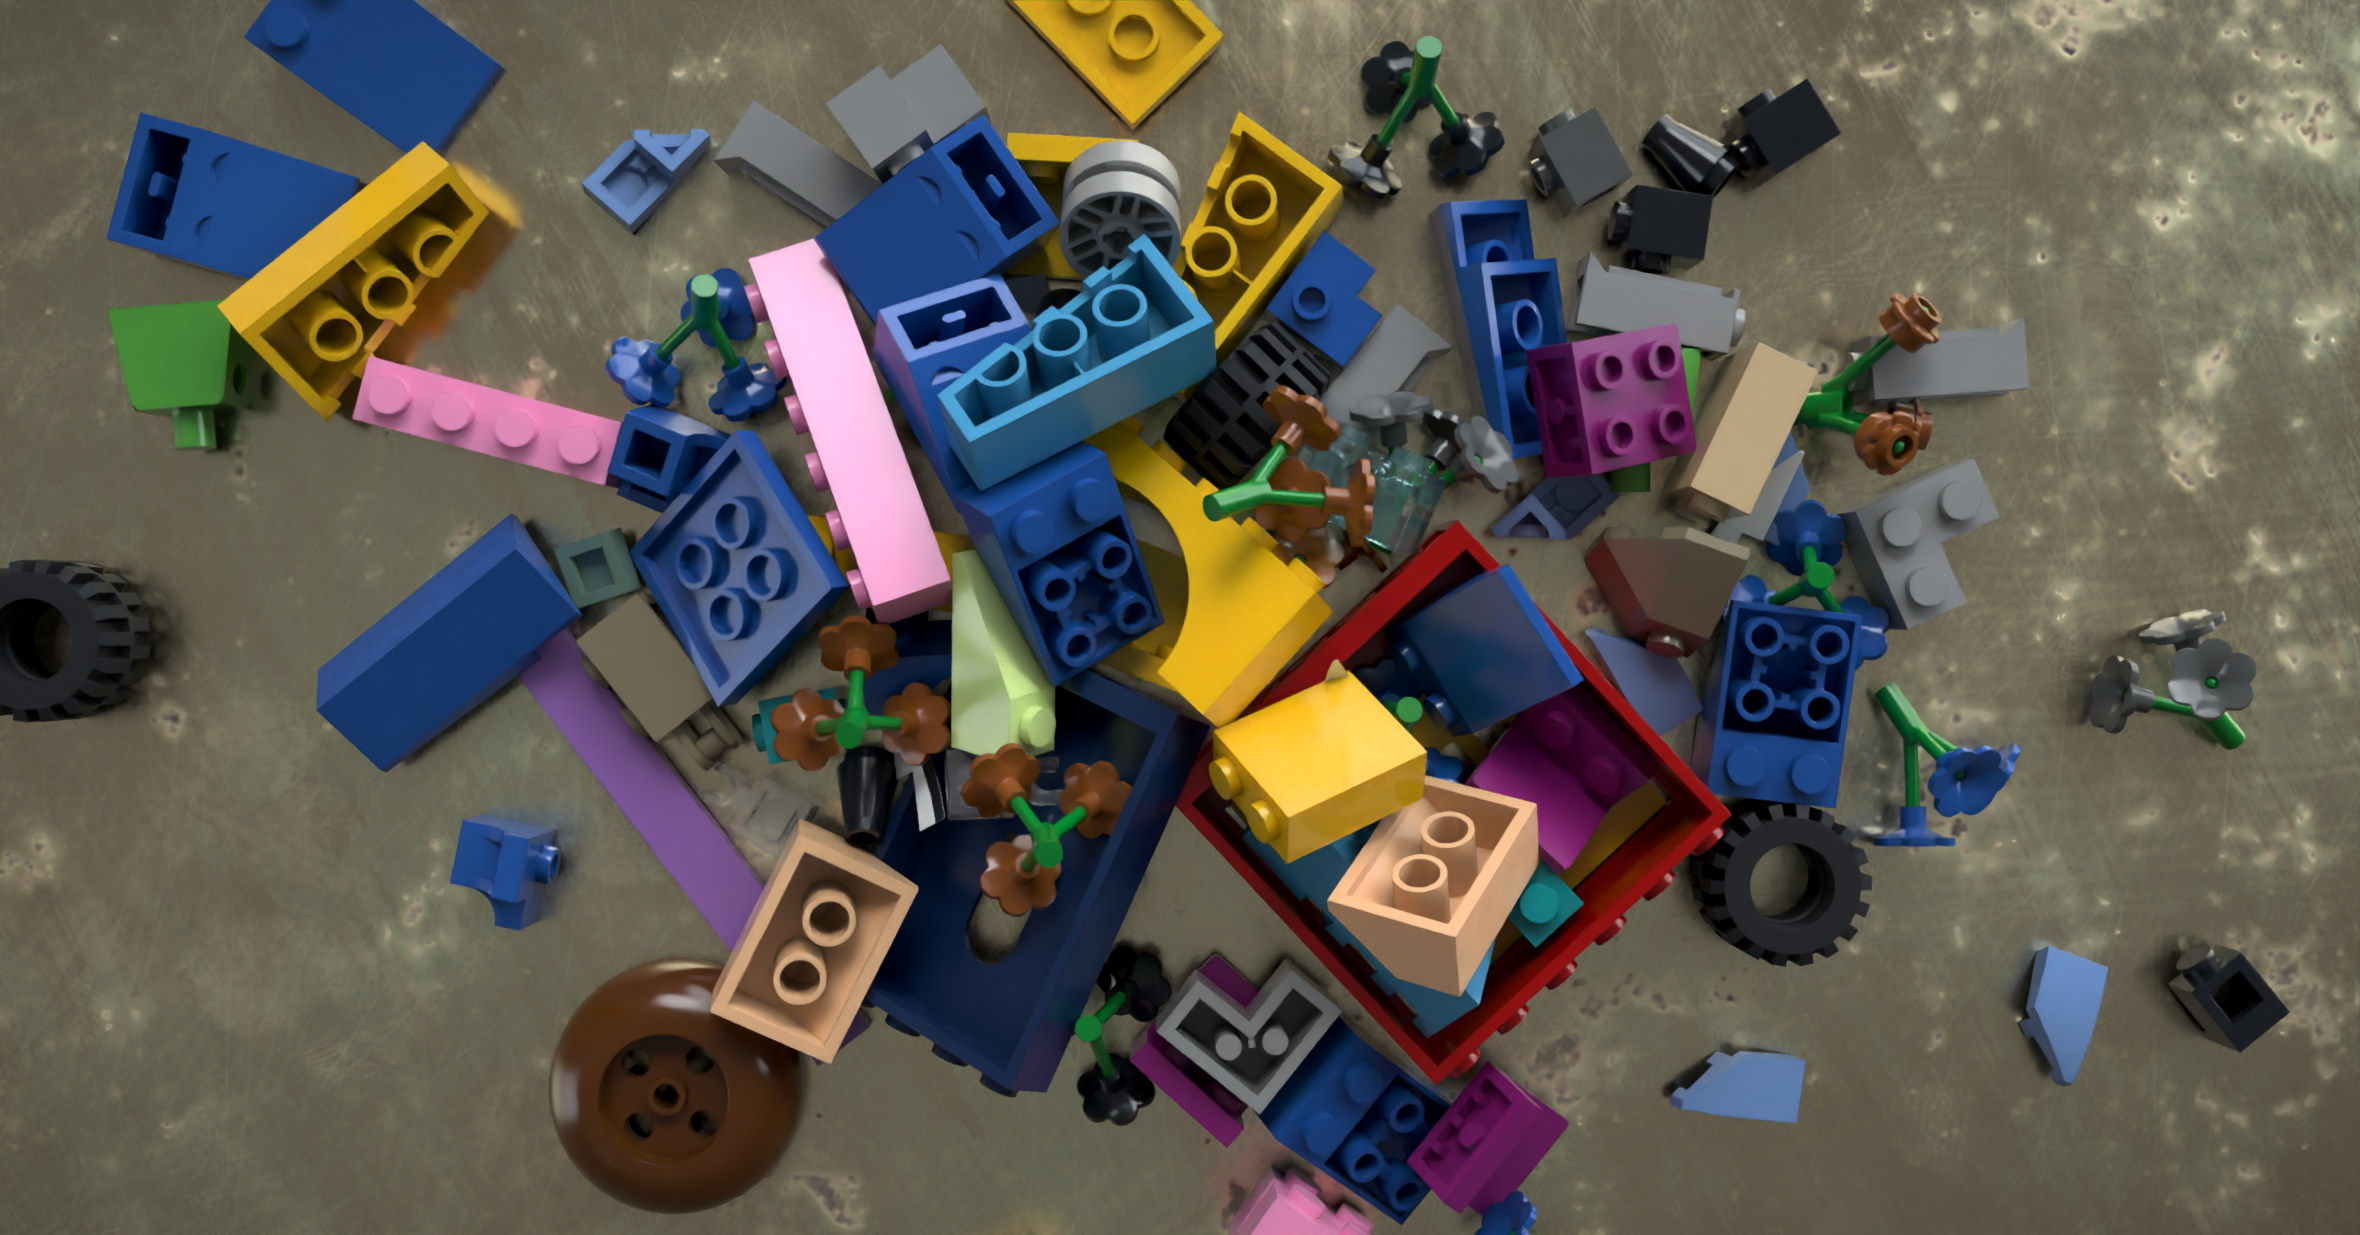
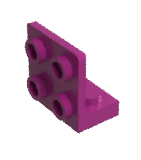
(1611, 401)
(1568, 763)
(1183, 1079)
(1486, 1142)

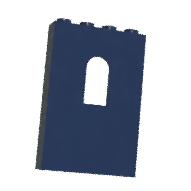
(1022, 1011)

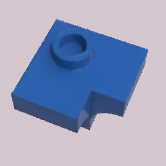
(1322, 302)
(661, 454)
(923, 658)
(507, 865)

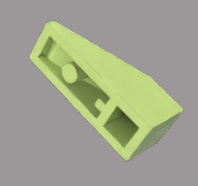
(996, 678)

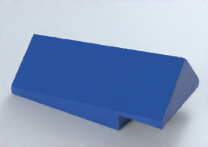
(1498, 309)
(445, 647)

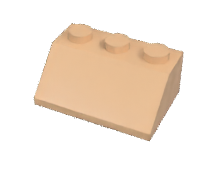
(1439, 882)
(813, 942)

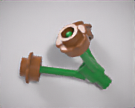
(1888, 438)

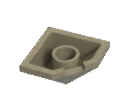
(1667, 586)

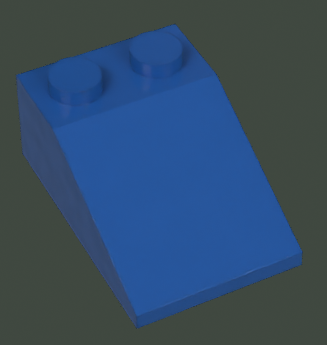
(380, 63)
(1480, 652)

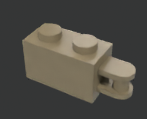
(655, 679)

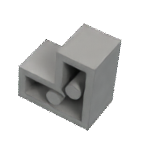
(908, 114)
(1900, 536)
(1252, 1046)

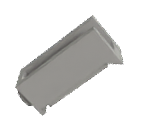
(794, 166)
(1631, 300)
(1385, 364)
(1956, 367)

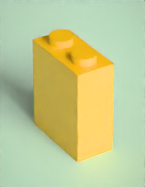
(1317, 766)

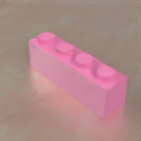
(487, 421)

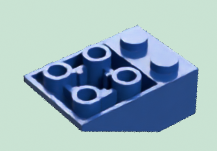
(218, 198)
(940, 222)
(932, 344)
(1064, 559)
(1778, 704)
(1358, 1117)

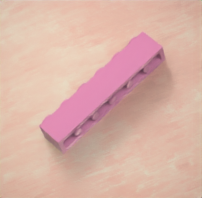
(852, 434)

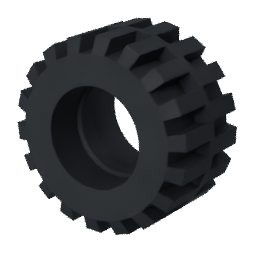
(1224, 423)
(102, 634)
(1830, 894)

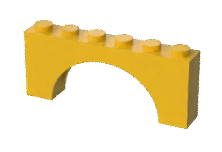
(1243, 602)

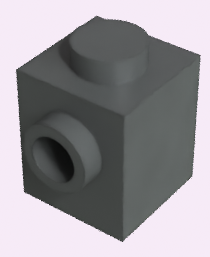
(1577, 160)

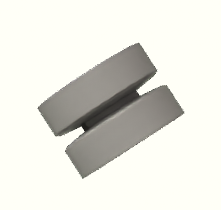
(1113, 199)

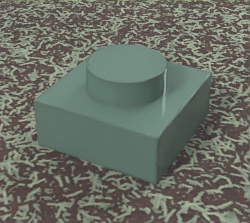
(597, 568)

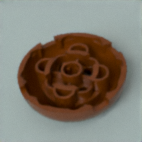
(750, 1090)

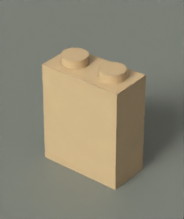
(1739, 434)

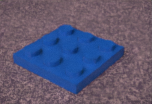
(738, 568)

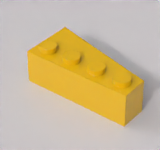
(1252, 231)
(355, 276)

